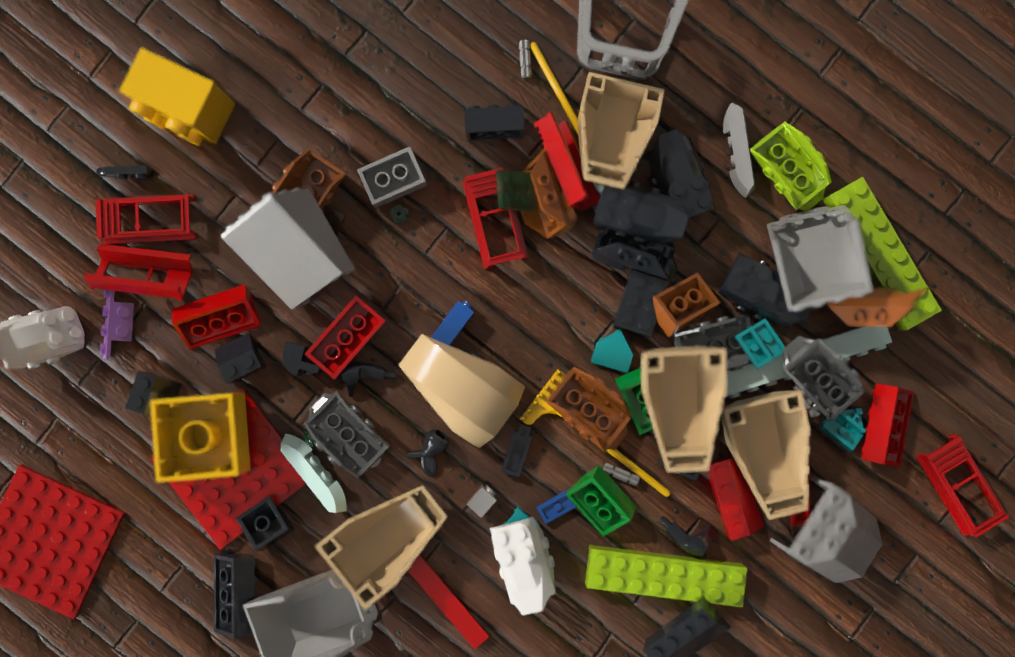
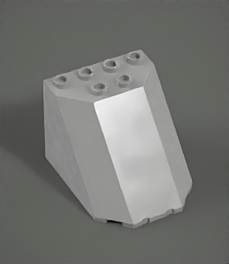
(819, 257)
(838, 536)
(310, 619)

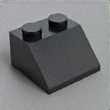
(239, 359)
(150, 387)
(264, 524)

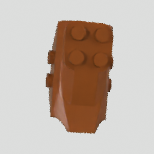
(311, 172)
(552, 209)
(877, 308)
(591, 408)

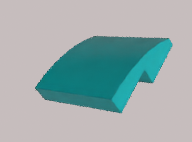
(760, 343)

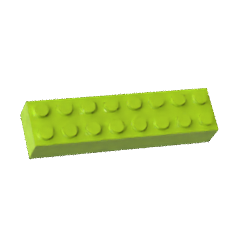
(884, 253)
(665, 575)

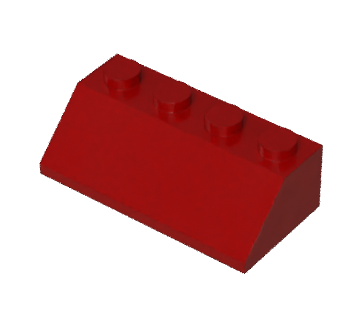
(216, 317)
(345, 337)
(887, 425)
(734, 499)

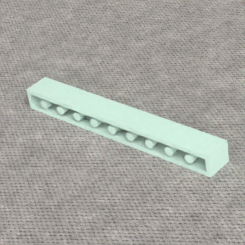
(848, 343)

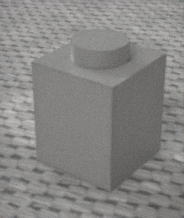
(482, 500)

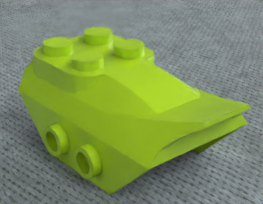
(793, 166)

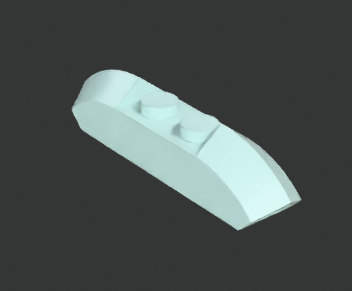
(313, 473)

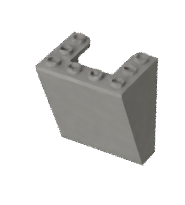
(289, 245)

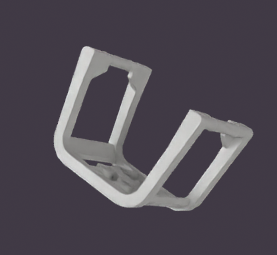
(620, 59)

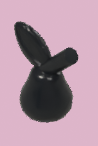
(434, 443)

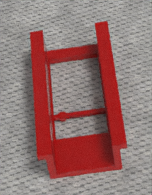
(566, 161)
(484, 185)
(109, 220)
(175, 283)
(944, 460)

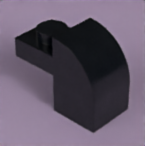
(295, 362)

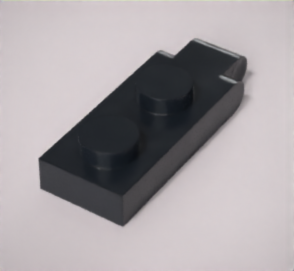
(124, 172)
(517, 450)

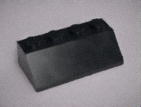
(232, 589)
(687, 632)

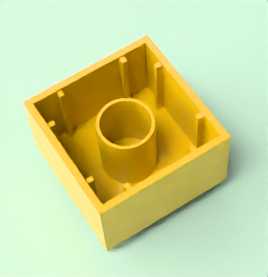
(176, 98)
(200, 437)

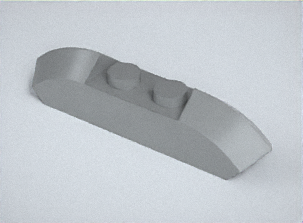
(743, 175)

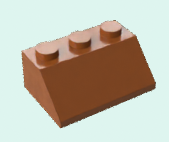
(684, 304)

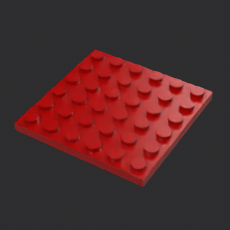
(222, 499)
(53, 540)

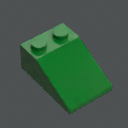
(631, 392)

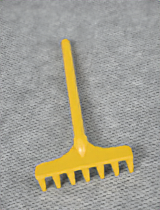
(556, 87)
(540, 407)

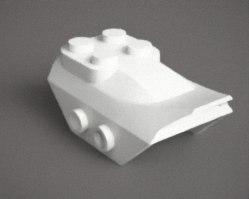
(40, 337)
(524, 564)

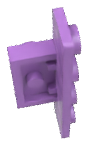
(117, 322)

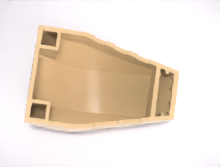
(615, 127)
(462, 388)
(684, 402)
(771, 449)
(381, 543)

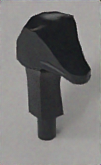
(358, 370)
(694, 544)

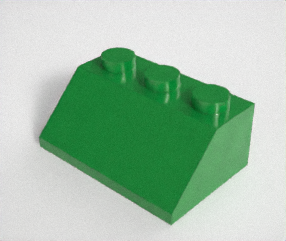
(601, 501)

